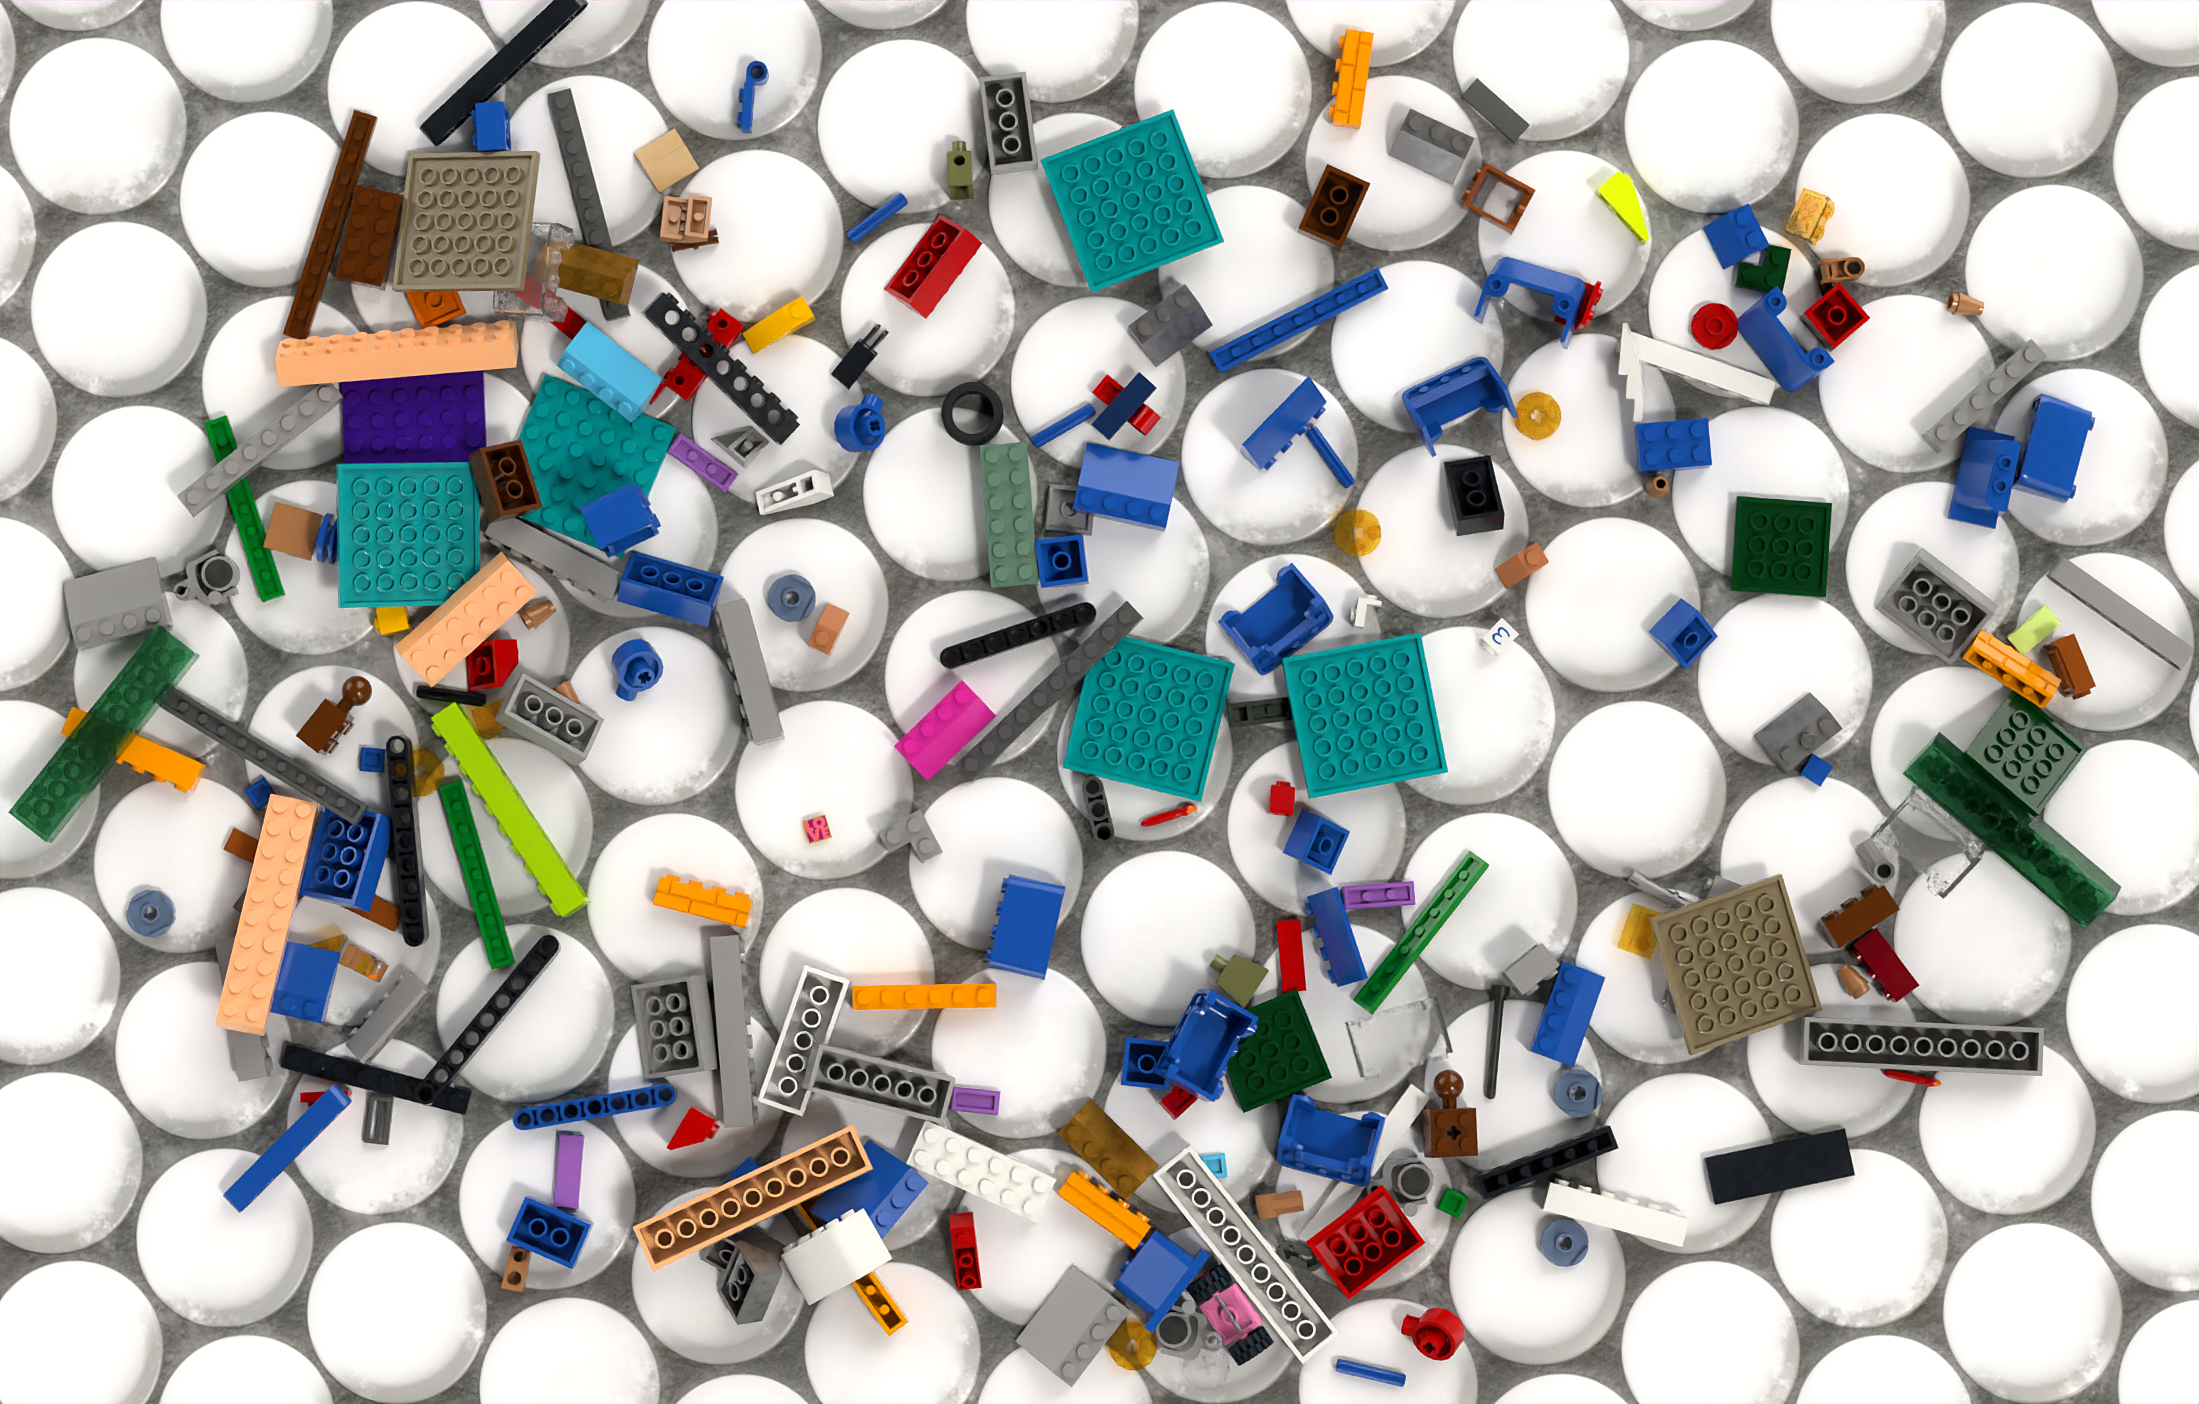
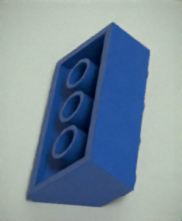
(670, 588)
(1567, 1013)

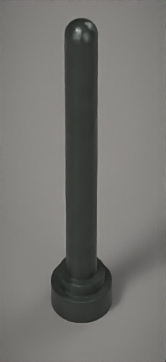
(1499, 995)

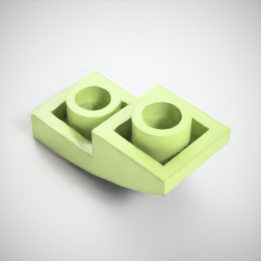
(2034, 629)

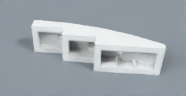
(1630, 365)

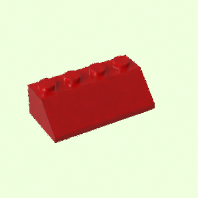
(933, 266)

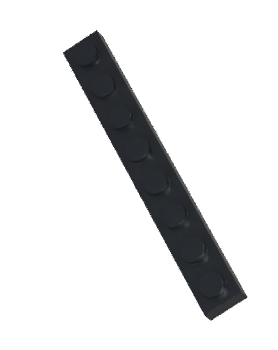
(370, 1078)

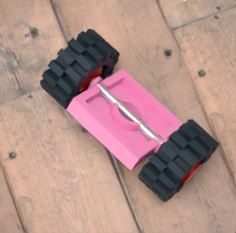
(1230, 1314)

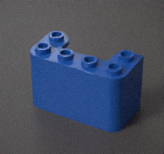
(621, 519)
(1025, 926)
(1204, 1044)

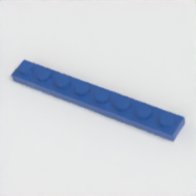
(1298, 320)

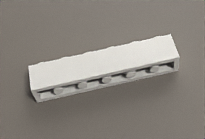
(1615, 1214)

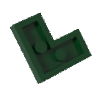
(1767, 277)

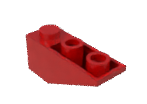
(965, 1251)

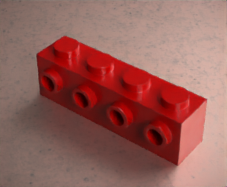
(686, 377)

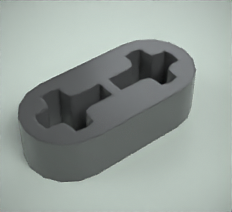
(1298, 1262)

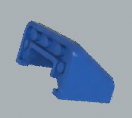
(1777, 347)
(2053, 449)
(1278, 621)
(1329, 1142)

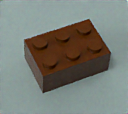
(1333, 207)
(505, 481)
(1857, 915)

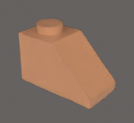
(1521, 565)
(828, 629)

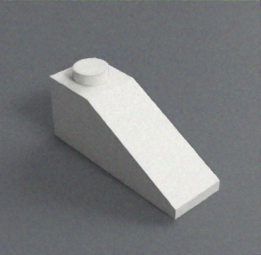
(795, 492)

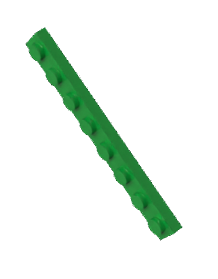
(246, 515)
(477, 874)
(1421, 932)

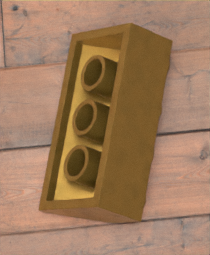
(597, 273)
(1108, 1149)

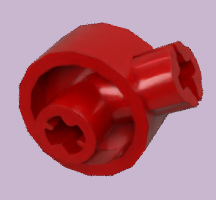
(1435, 1333)

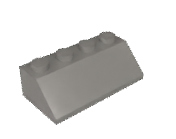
(549, 720)
(388, 1018)

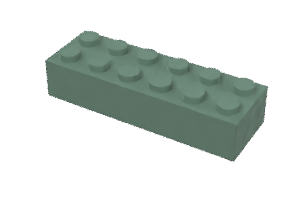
(1009, 515)

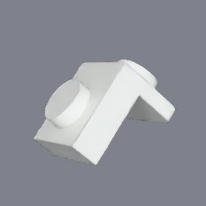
(1358, 614)

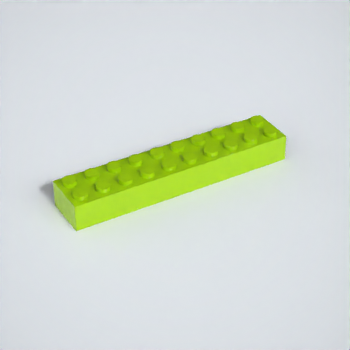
(510, 809)

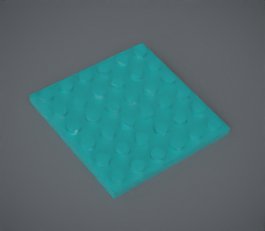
(1132, 201)
(585, 451)
(405, 532)
(1364, 715)
(1150, 718)

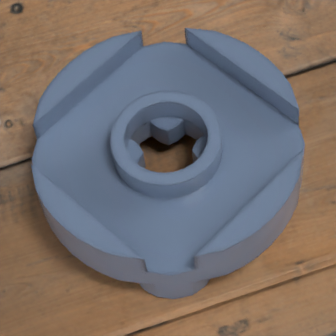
(788, 585)
(138, 908)
(1586, 1103)
(1566, 1256)

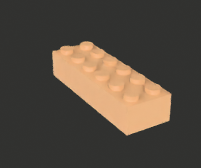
(466, 619)

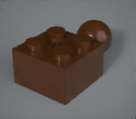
(333, 719)
(1436, 1122)

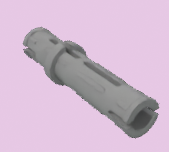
(1657, 891)

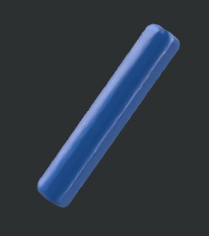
(877, 218)
(1063, 425)
(1330, 457)
(1370, 1372)

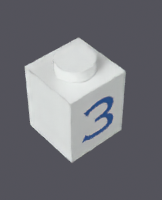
(1498, 637)

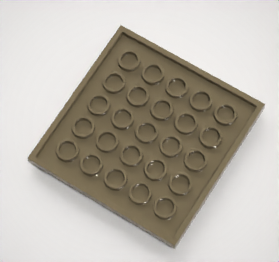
(466, 221)
(1735, 964)

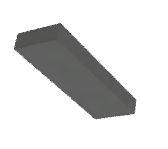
(1495, 110)

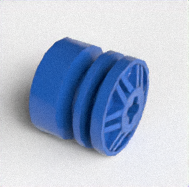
(327, 540)

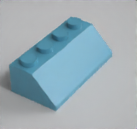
(609, 372)

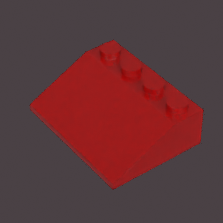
(1365, 1242)

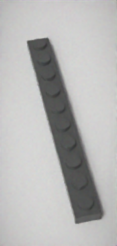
(583, 183)
(1049, 691)
(265, 756)

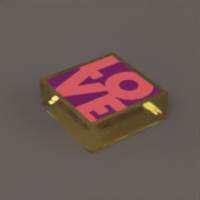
(817, 829)

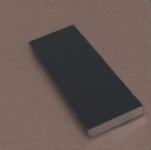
(1779, 1166)

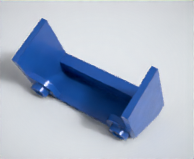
(1566, 289)
(1454, 395)

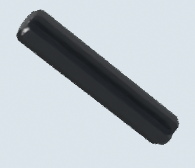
(451, 696)

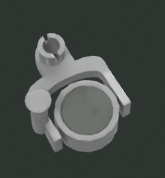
(217, 573)
(1413, 1182)
(1175, 1332)

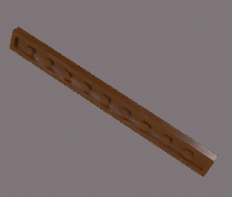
(330, 225)

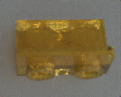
(1810, 216)

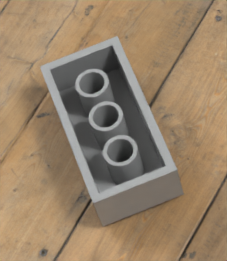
(1008, 123)

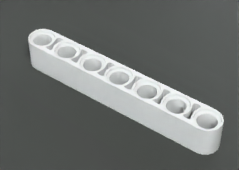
(1702, 370)

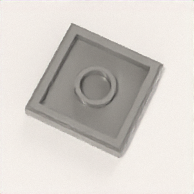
(1060, 515)

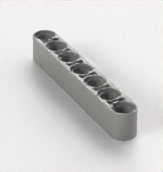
(2120, 613)

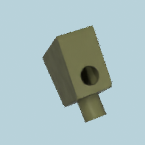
(960, 172)
(1238, 977)

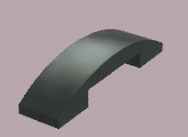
(1259, 712)

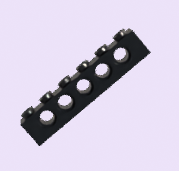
(1546, 1162)

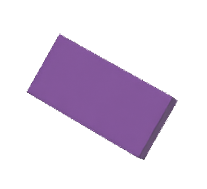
(975, 1100)

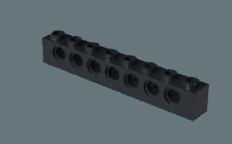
(778, 431)

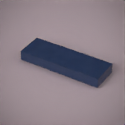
(1124, 406)

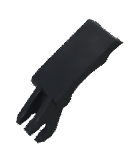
(858, 359)

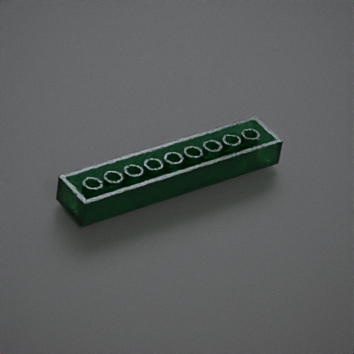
(104, 733)
(2012, 832)

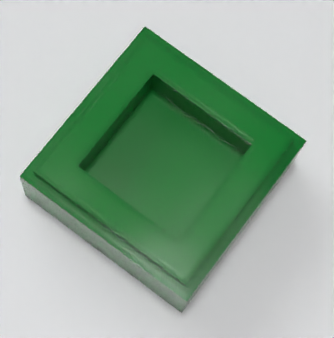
(1452, 1203)

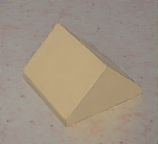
(667, 160)

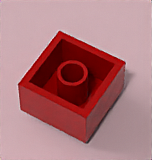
(1834, 317)

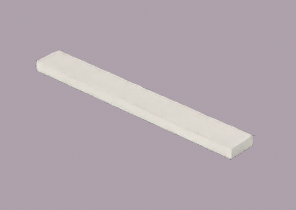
(1345, 1194)

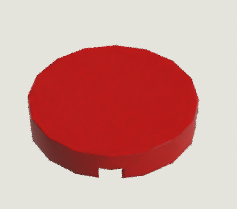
(1714, 326)

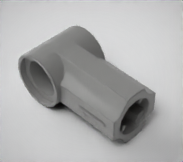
(1874, 858)

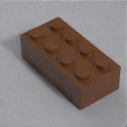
(370, 238)

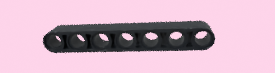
(1030, 635)

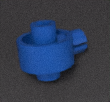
(861, 425)
(636, 668)

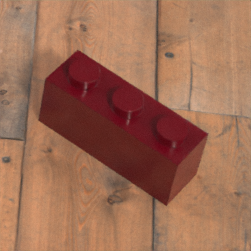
(1883, 965)

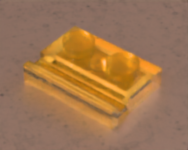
(1637, 932)

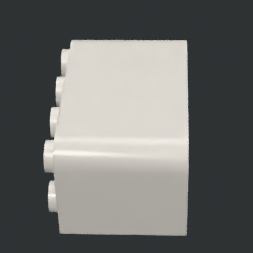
(835, 1256)

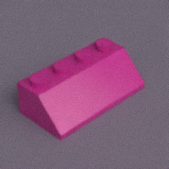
(945, 730)

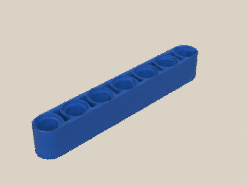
(584, 1112)
(287, 1148)

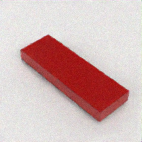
(1291, 955)

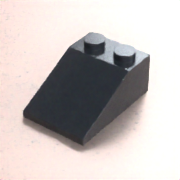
(1474, 495)

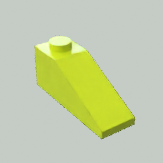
(1623, 202)

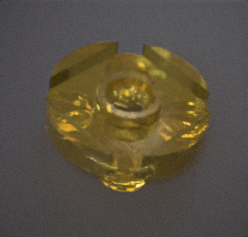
(1544, 404)
(1356, 519)
(435, 772)
(1122, 1337)

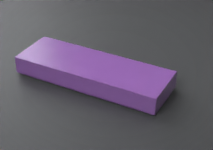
(702, 463)
(1378, 895)
(569, 1171)

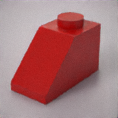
(1281, 799)

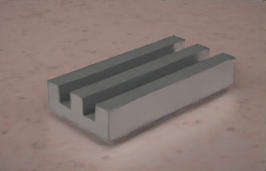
(372, 1098)

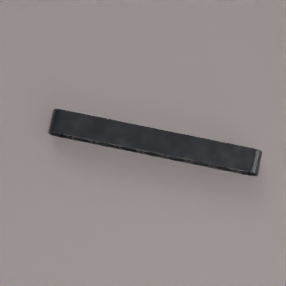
(501, 68)
(403, 852)
(476, 1025)

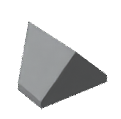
(742, 445)

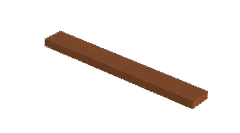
(381, 911)

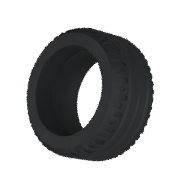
(963, 390)

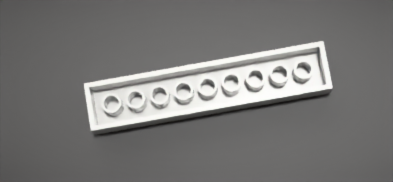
(1246, 1254)

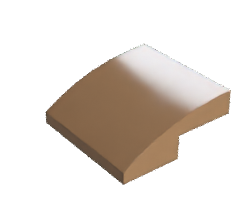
(685, 219)
(293, 531)

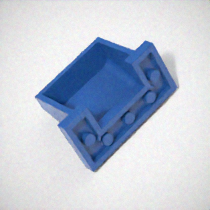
(1984, 477)
(1158, 1275)

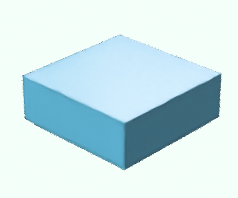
(1216, 1164)

